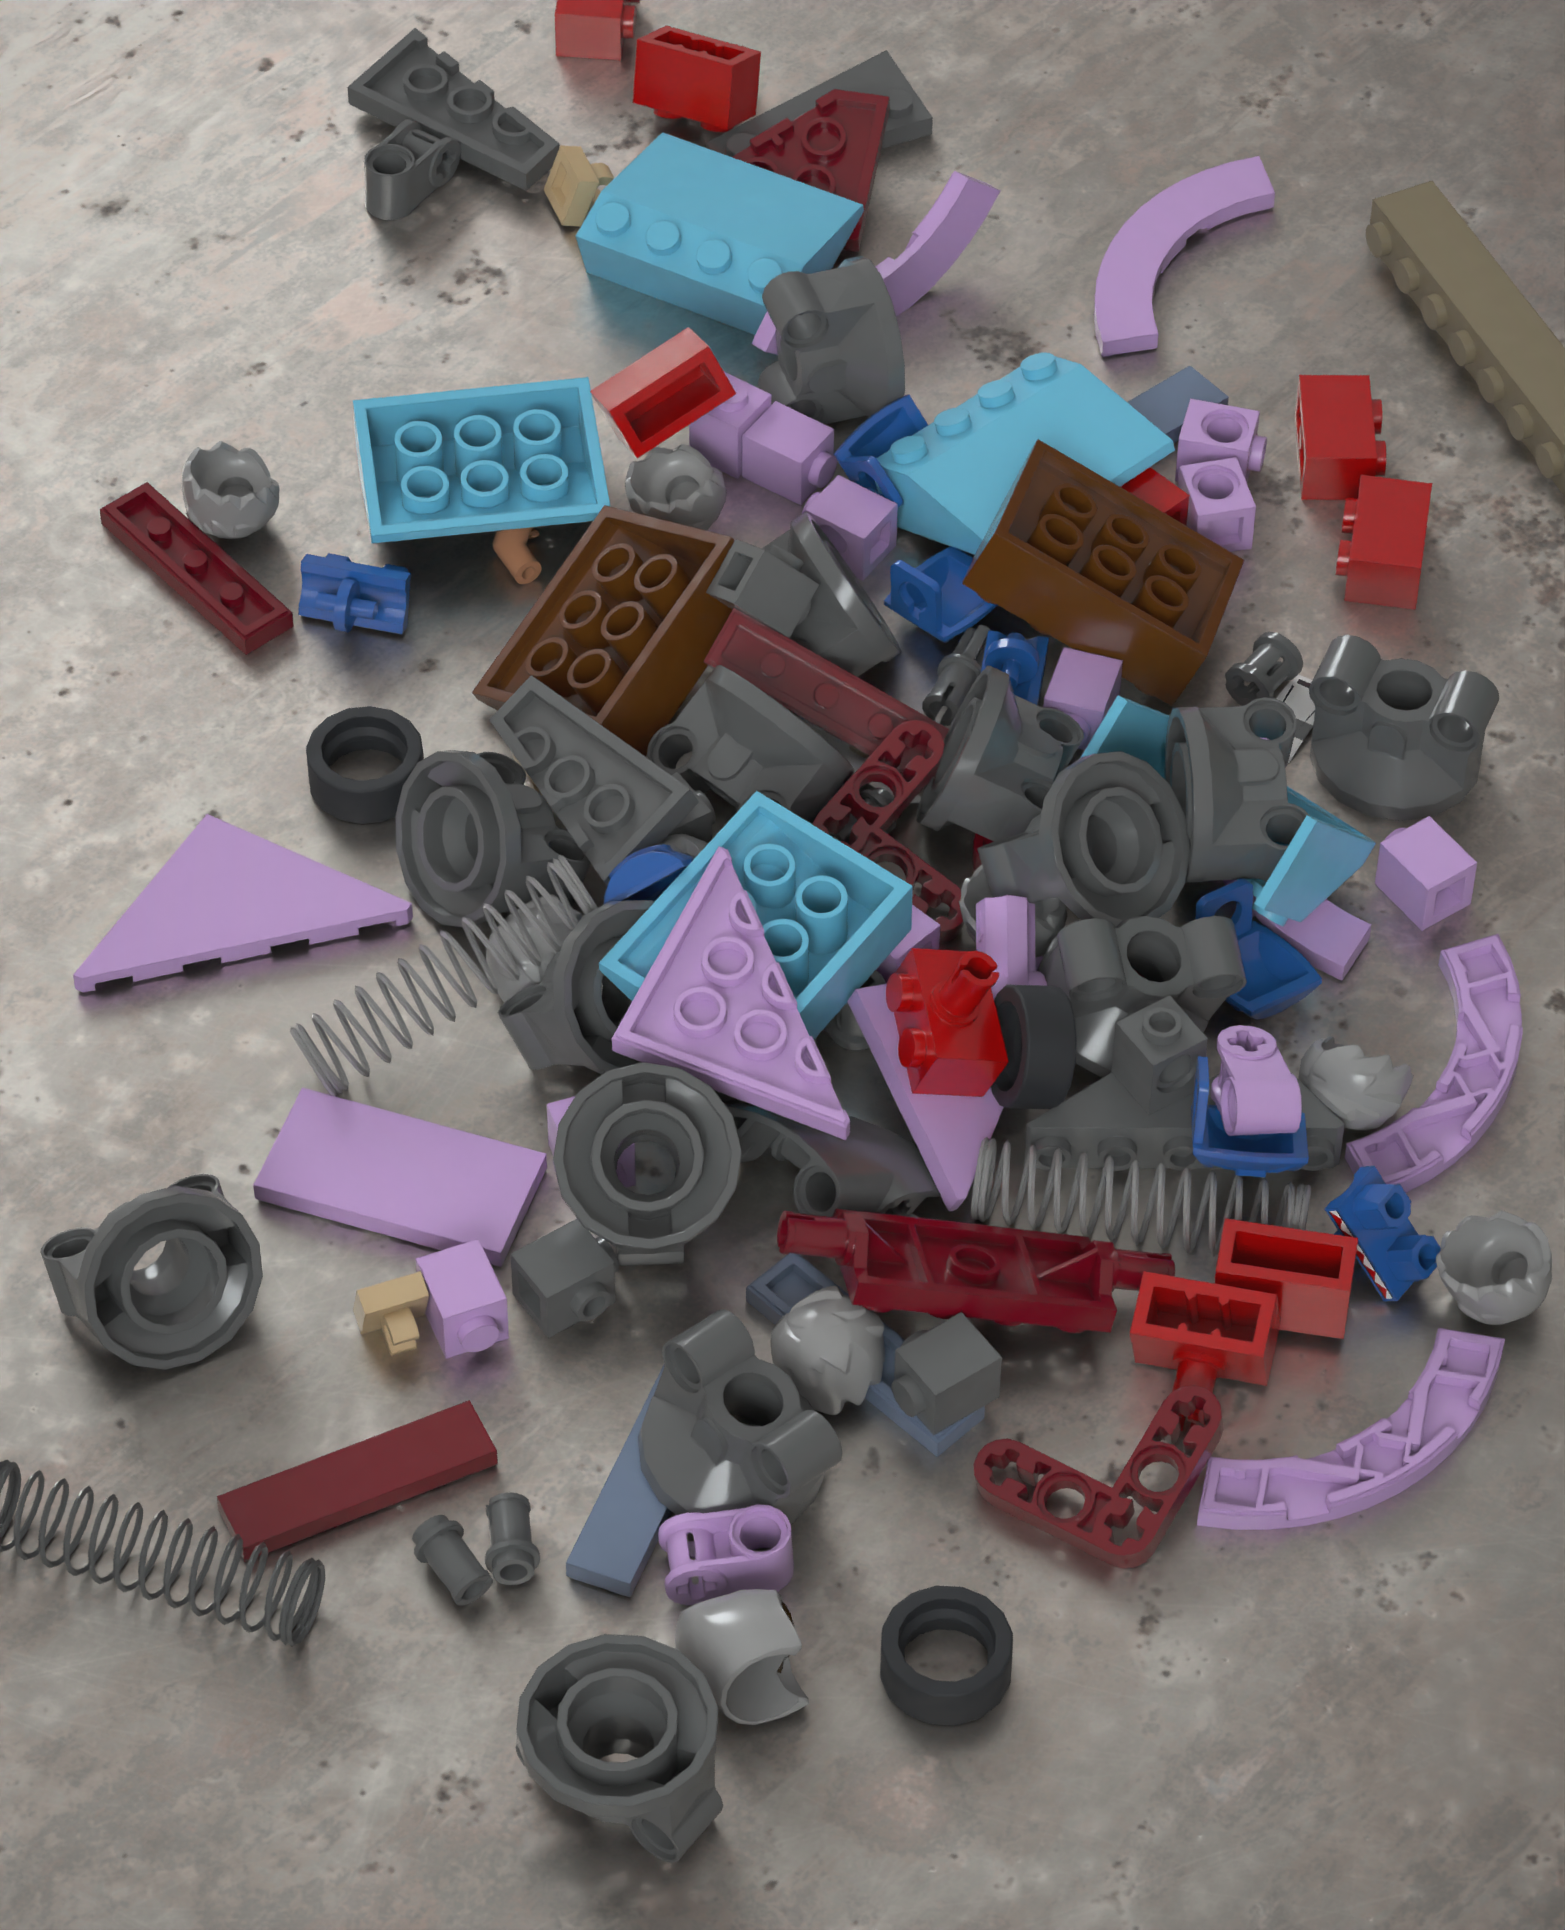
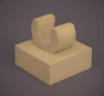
(574, 184)
(393, 1308)

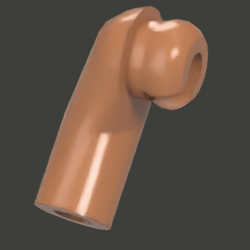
(516, 556)

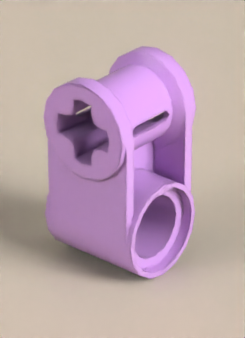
(1254, 1084)
(725, 1552)

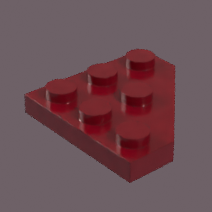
(828, 148)

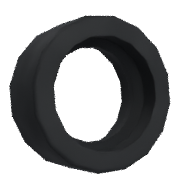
(355, 731)
(1039, 1046)
(938, 1700)

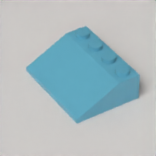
(710, 230)
(970, 455)
(479, 460)
(819, 903)

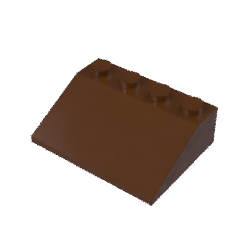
(1105, 572)
(620, 625)

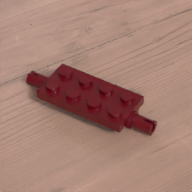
(972, 1268)

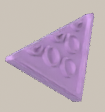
(233, 901)
(727, 1010)
(943, 1126)

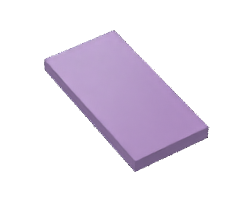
(399, 1175)

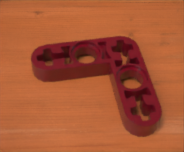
(869, 833)
(1104, 1504)

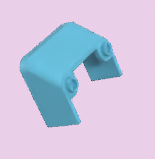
(1317, 858)

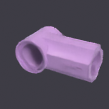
(1008, 935)

